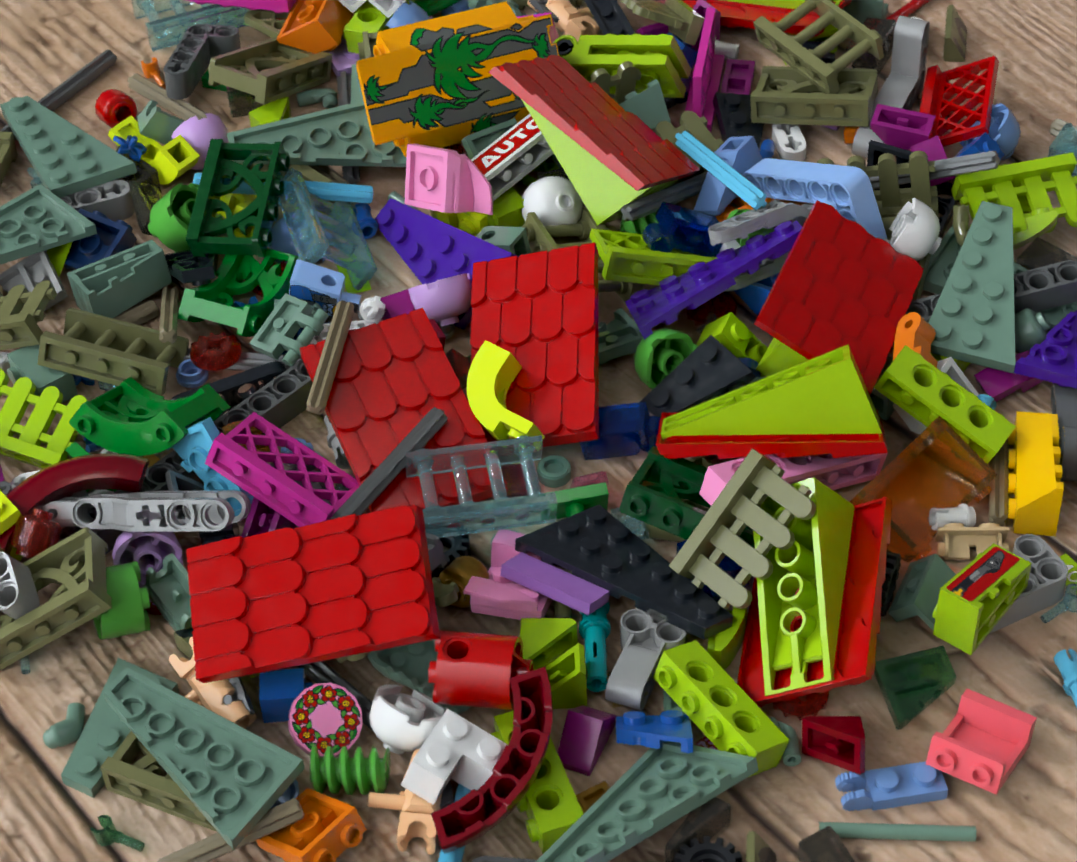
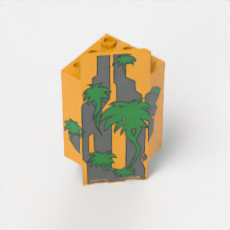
(434, 79)

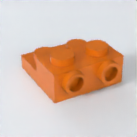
(321, 835)

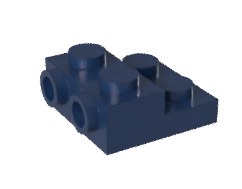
(110, 239)

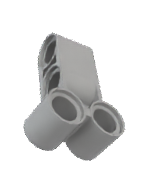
(641, 648)

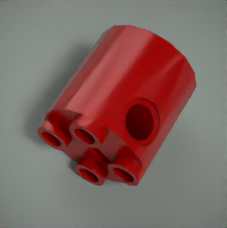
(476, 669)

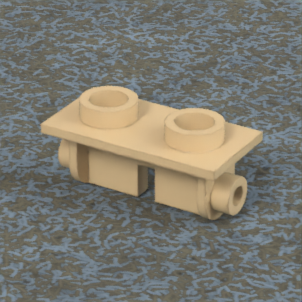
(958, 539)

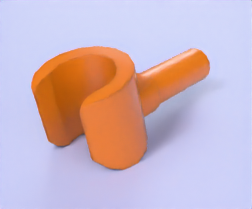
(152, 70)
(849, 134)

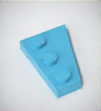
(194, 452)

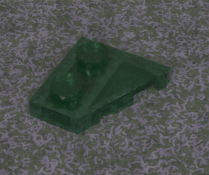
(913, 682)

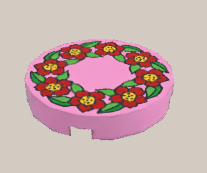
(324, 718)

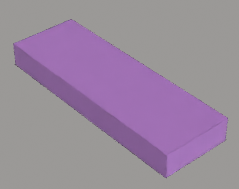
(555, 583)

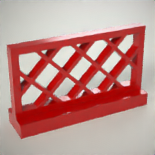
(939, 89)

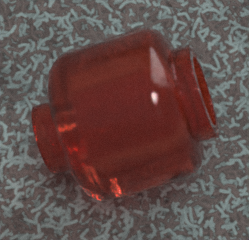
(35, 533)

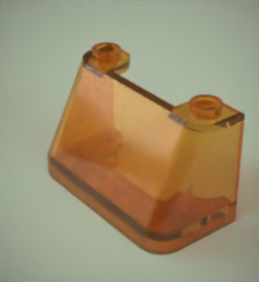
(927, 474)

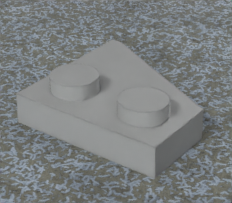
(30, 273)

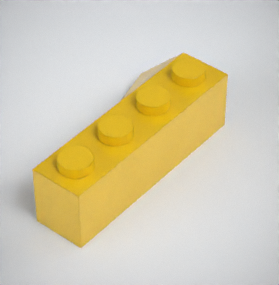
(1035, 474)

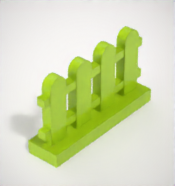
(1022, 179)
(27, 447)

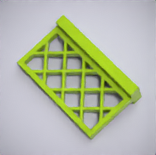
(631, 260)

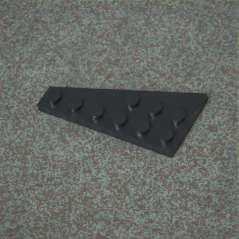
(616, 559)

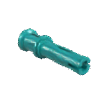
(594, 631)

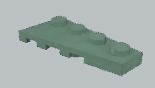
(101, 737)

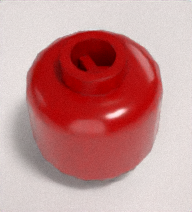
(114, 107)

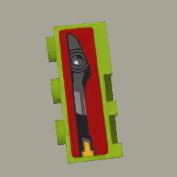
(979, 597)

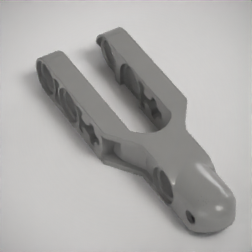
(751, 221)
(132, 511)

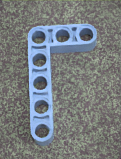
(837, 185)

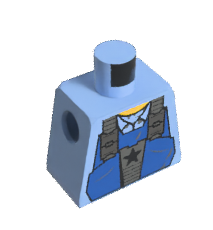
(321, 286)

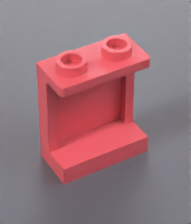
(982, 742)

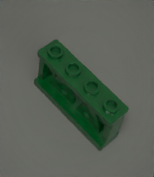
(265, 206)
(656, 494)

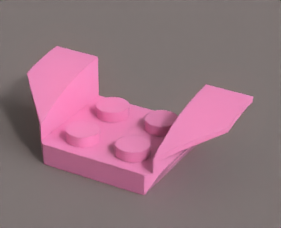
(445, 181)
(502, 596)

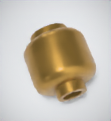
(460, 572)

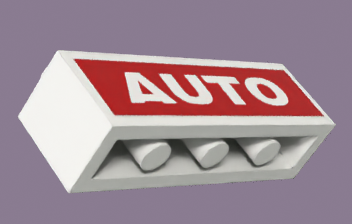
(512, 156)

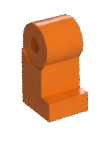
(916, 334)

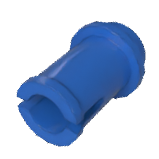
(367, 223)

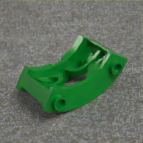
(215, 300)
(141, 422)

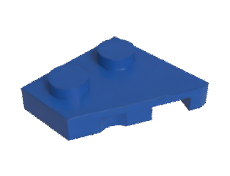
(653, 730)

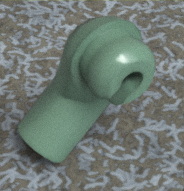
(314, 96)
(68, 730)
(792, 753)

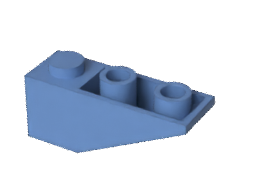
(741, 155)

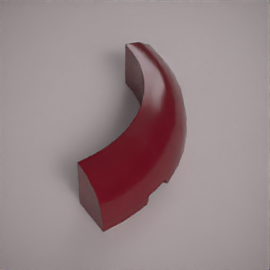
(72, 476)
(513, 772)

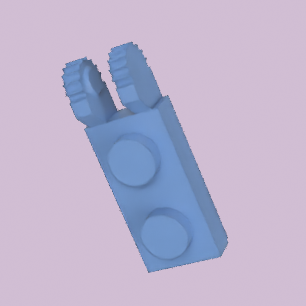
(891, 787)

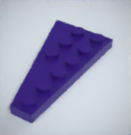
(434, 247)
(707, 279)
(1055, 357)

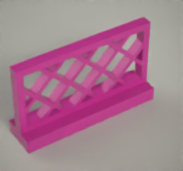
(706, 73)
(275, 485)

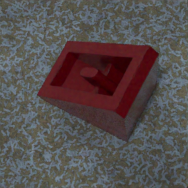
(835, 741)

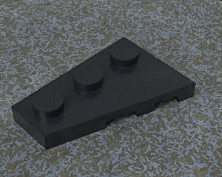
(734, 116)
(192, 269)
(697, 378)

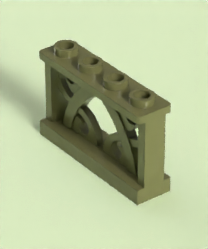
(291, 72)
(784, 100)
(69, 605)
(144, 785)

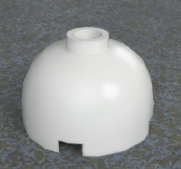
(553, 201)
(915, 230)
(402, 719)

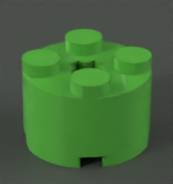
(172, 216)
(128, 603)

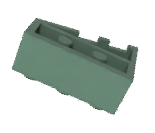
(120, 280)

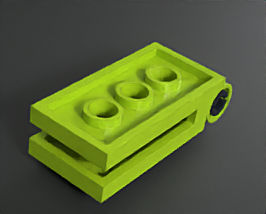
(653, 55)

